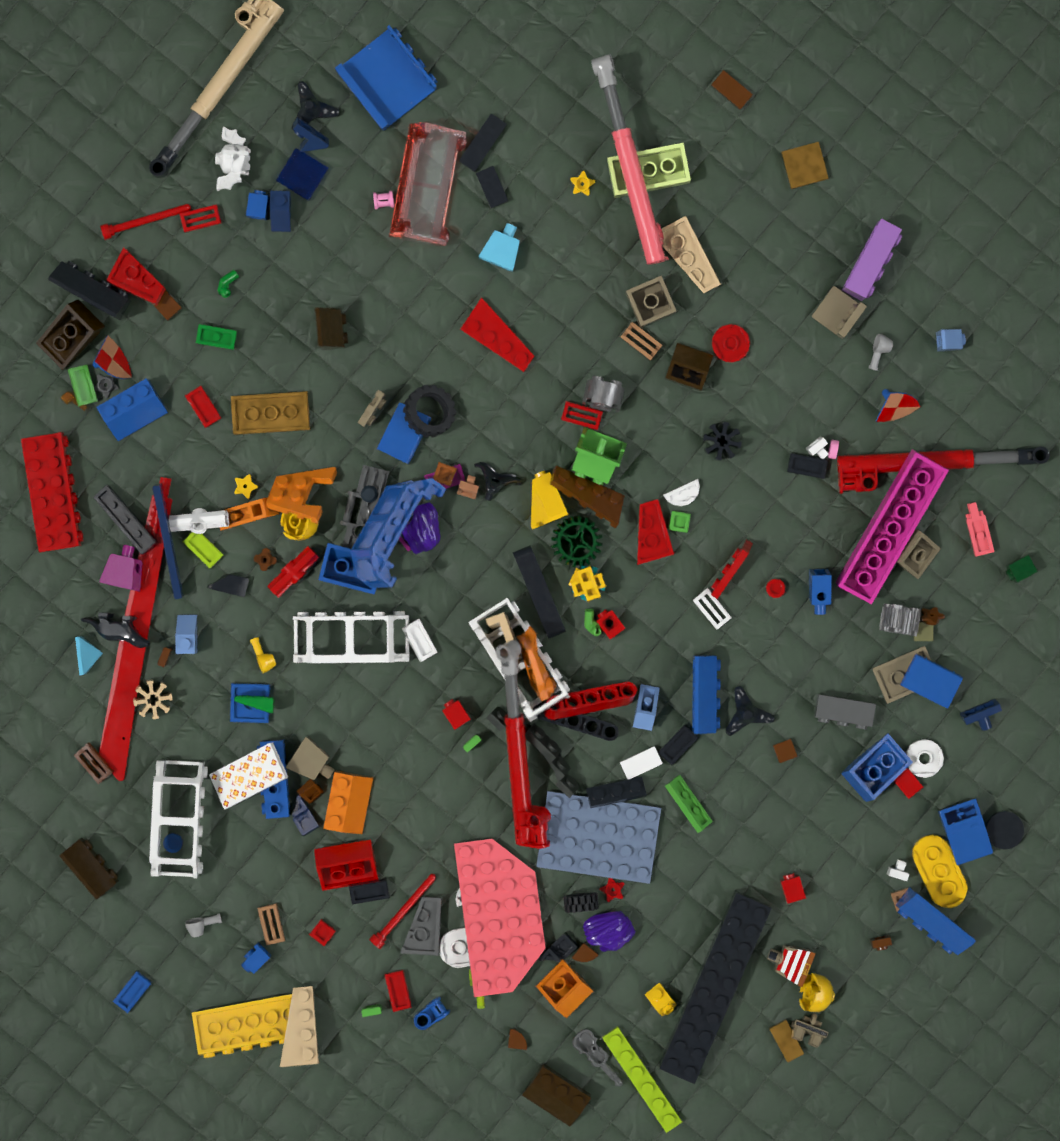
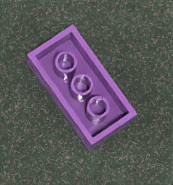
(870, 262)

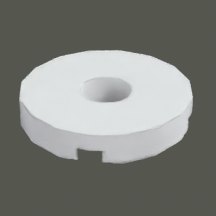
(935, 755)

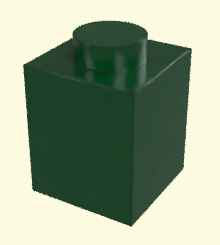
(1020, 569)

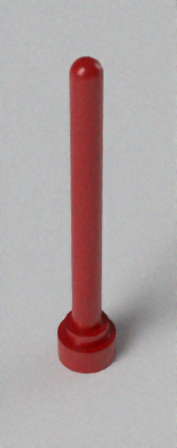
(109, 230)
(380, 938)

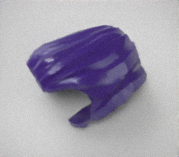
(423, 529)
(608, 930)

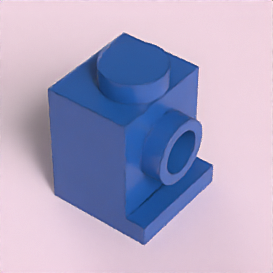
(256, 958)

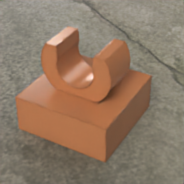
(468, 488)

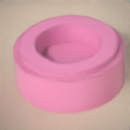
(833, 449)

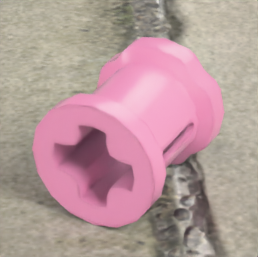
(390, 202)

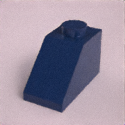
(280, 211)

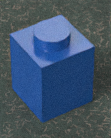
(257, 205)

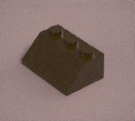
(89, 867)
(557, 1095)

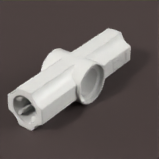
(199, 521)

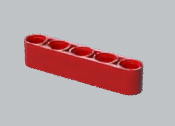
(597, 695)

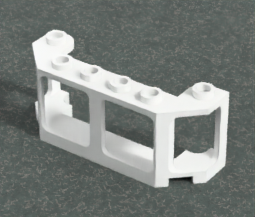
(487, 641)
(349, 656)
(158, 819)

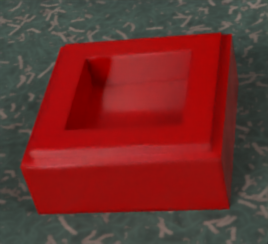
(322, 932)

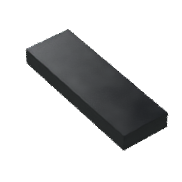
(482, 142)

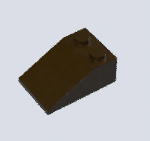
(330, 328)
(70, 333)

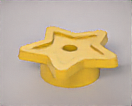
(587, 183)
(245, 491)

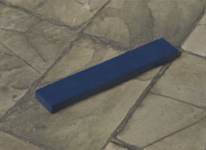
(167, 541)

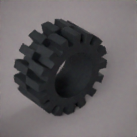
(581, 902)

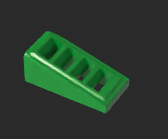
(262, 703)

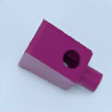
(123, 570)

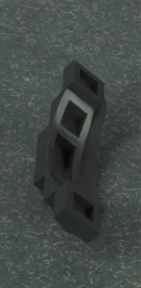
(546, 746)

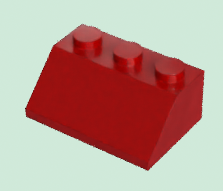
(345, 864)

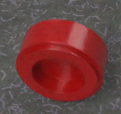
(775, 588)

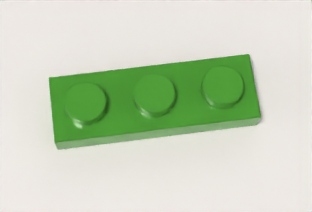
(688, 803)

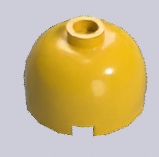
(298, 528)
(816, 993)

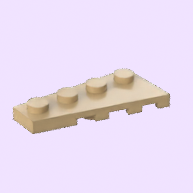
(687, 251)
(301, 1034)

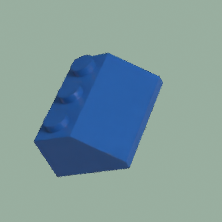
(132, 409)
(339, 569)

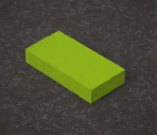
(203, 549)

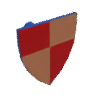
(112, 360)
(897, 406)

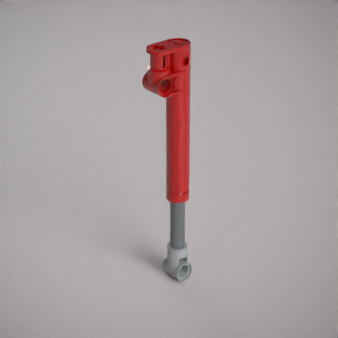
(529, 819)

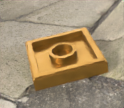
(804, 165)

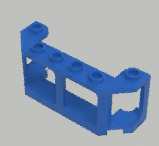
(385, 528)

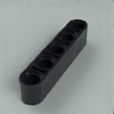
(539, 592)
(581, 726)

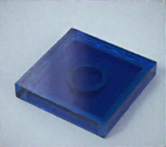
(302, 174)

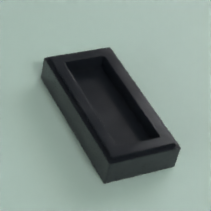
(492, 187)
(807, 466)
(677, 745)
(369, 891)

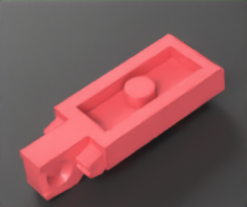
(978, 531)

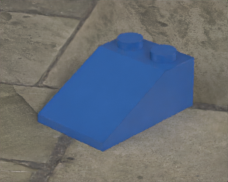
(877, 768)

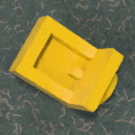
(661, 1000)

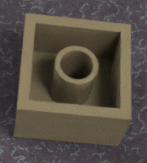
(650, 301)

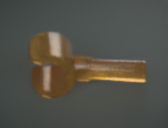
(68, 397)

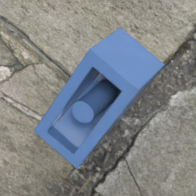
(950, 340)
(186, 634)
(646, 707)

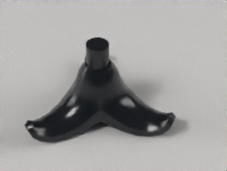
(311, 107)
(495, 481)
(746, 713)

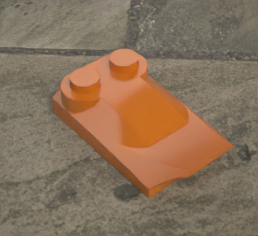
(537, 673)

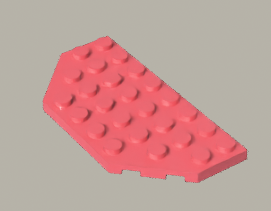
(498, 915)

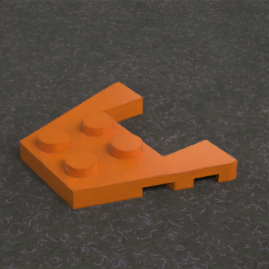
(292, 491)

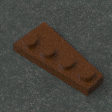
(597, 497)

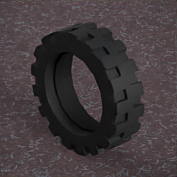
(443, 399)

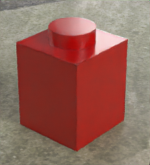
(455, 713)
(792, 888)

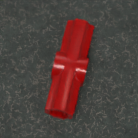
(293, 571)

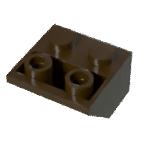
(689, 367)

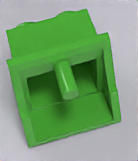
(597, 456)

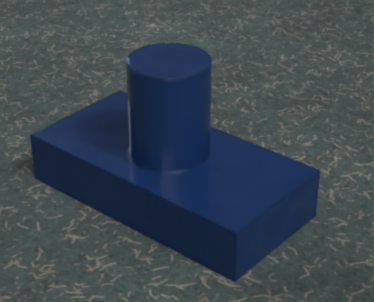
(981, 714)

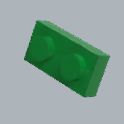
(216, 337)

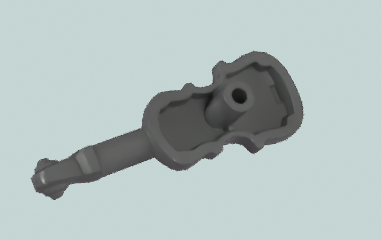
(586, 1043)

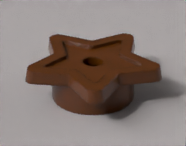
(931, 616)

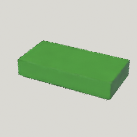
(82, 385)

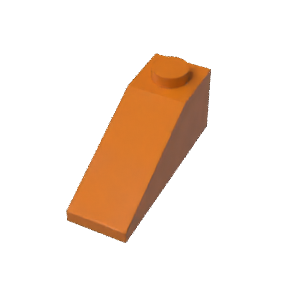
(249, 513)

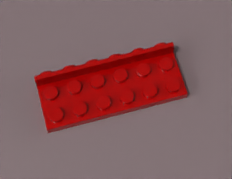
(52, 492)

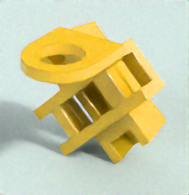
(590, 587)

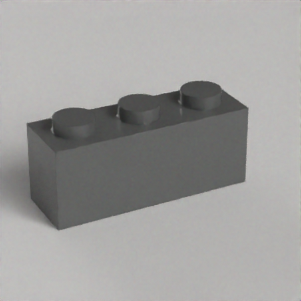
(844, 711)

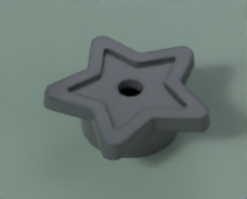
(110, 385)

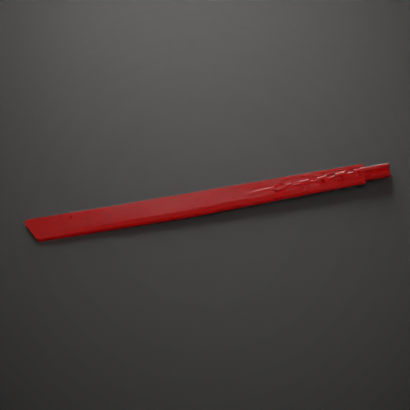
(130, 658)

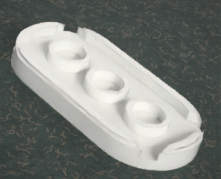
(454, 948)

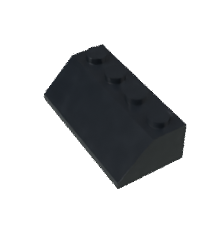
(90, 290)

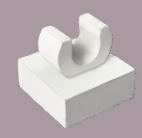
(817, 447)
(898, 871)

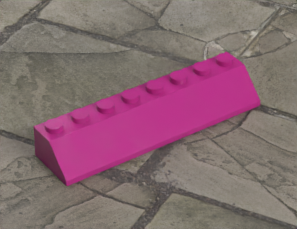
(891, 526)

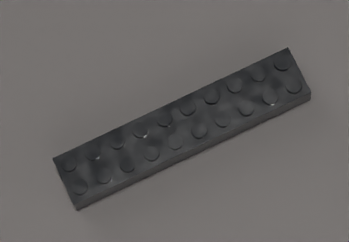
(714, 987)

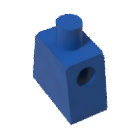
(820, 582)

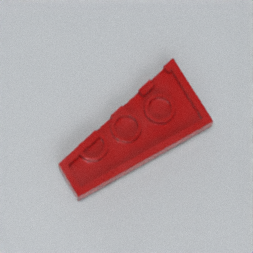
(494, 334)

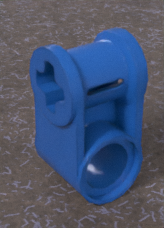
(431, 1013)

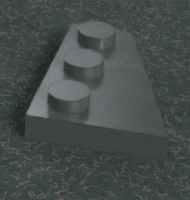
(425, 929)

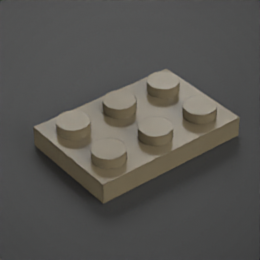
(891, 673)

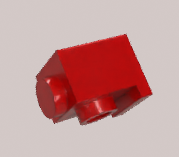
(613, 630)

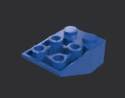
(965, 831)

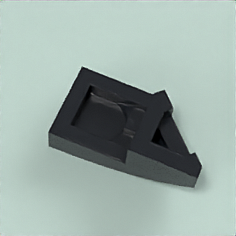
(230, 584)
(559, 949)

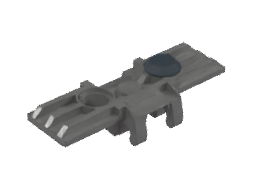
(370, 488)

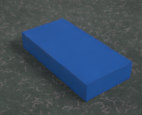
(132, 991)

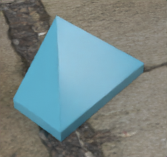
(86, 654)

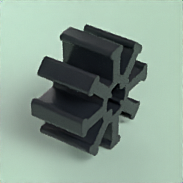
(726, 438)

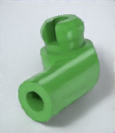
(591, 624)

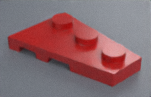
(135, 279)
(652, 533)
(730, 569)

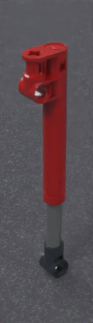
(858, 467)

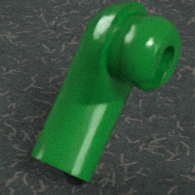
(223, 287)

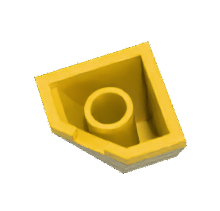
(546, 501)

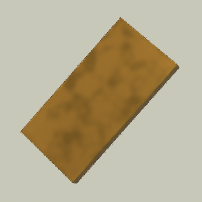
(270, 413)

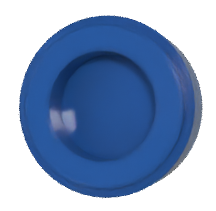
(173, 842)

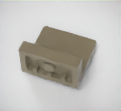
(838, 312)

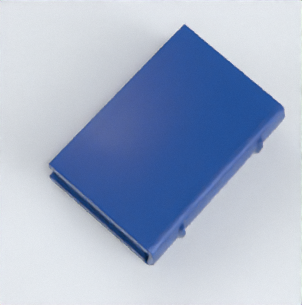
(399, 439)
(931, 680)

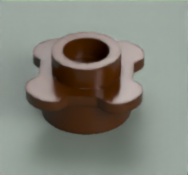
(265, 564)

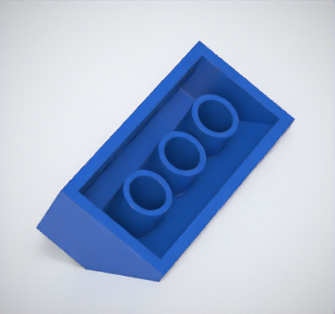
(705, 694)
(933, 921)

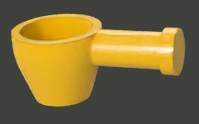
(265, 661)

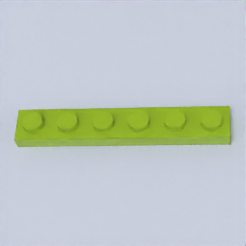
(642, 1079)

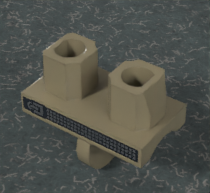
(801, 1028)

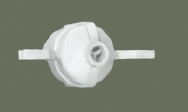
(232, 159)

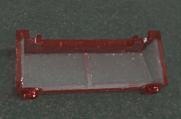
(426, 183)

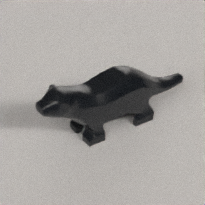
(117, 630)

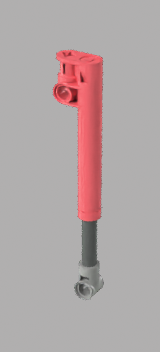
(649, 231)

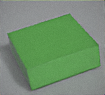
(679, 521)
(472, 742)
(371, 1010)

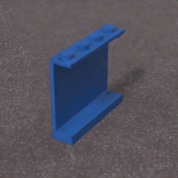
(387, 78)

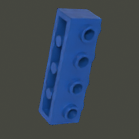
(276, 796)

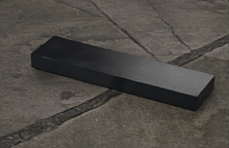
(125, 519)

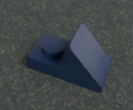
(313, 139)

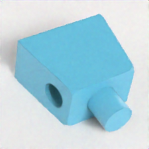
(502, 248)

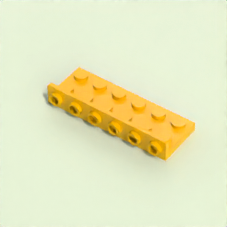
(241, 1026)

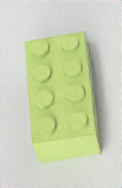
(660, 168)

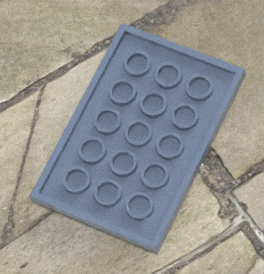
(602, 840)

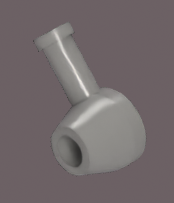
(881, 344)
(196, 925)

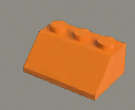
(348, 803)

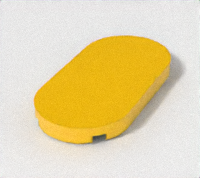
(939, 871)

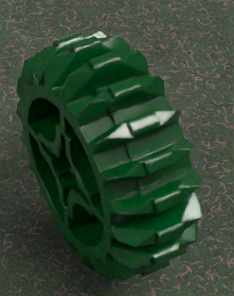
(583, 526)

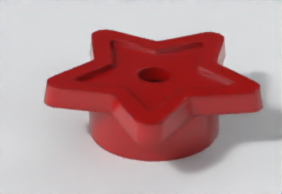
(615, 894)

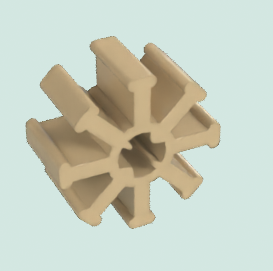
(147, 696)

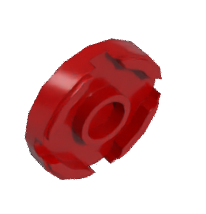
(730, 343)

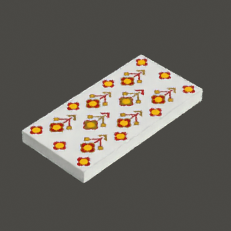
(248, 775)

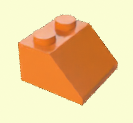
(564, 988)

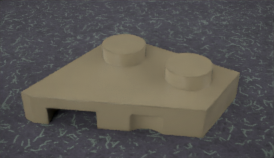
(377, 403)

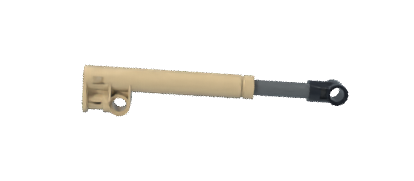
(262, 17)

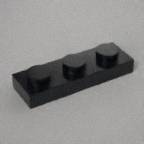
(616, 792)

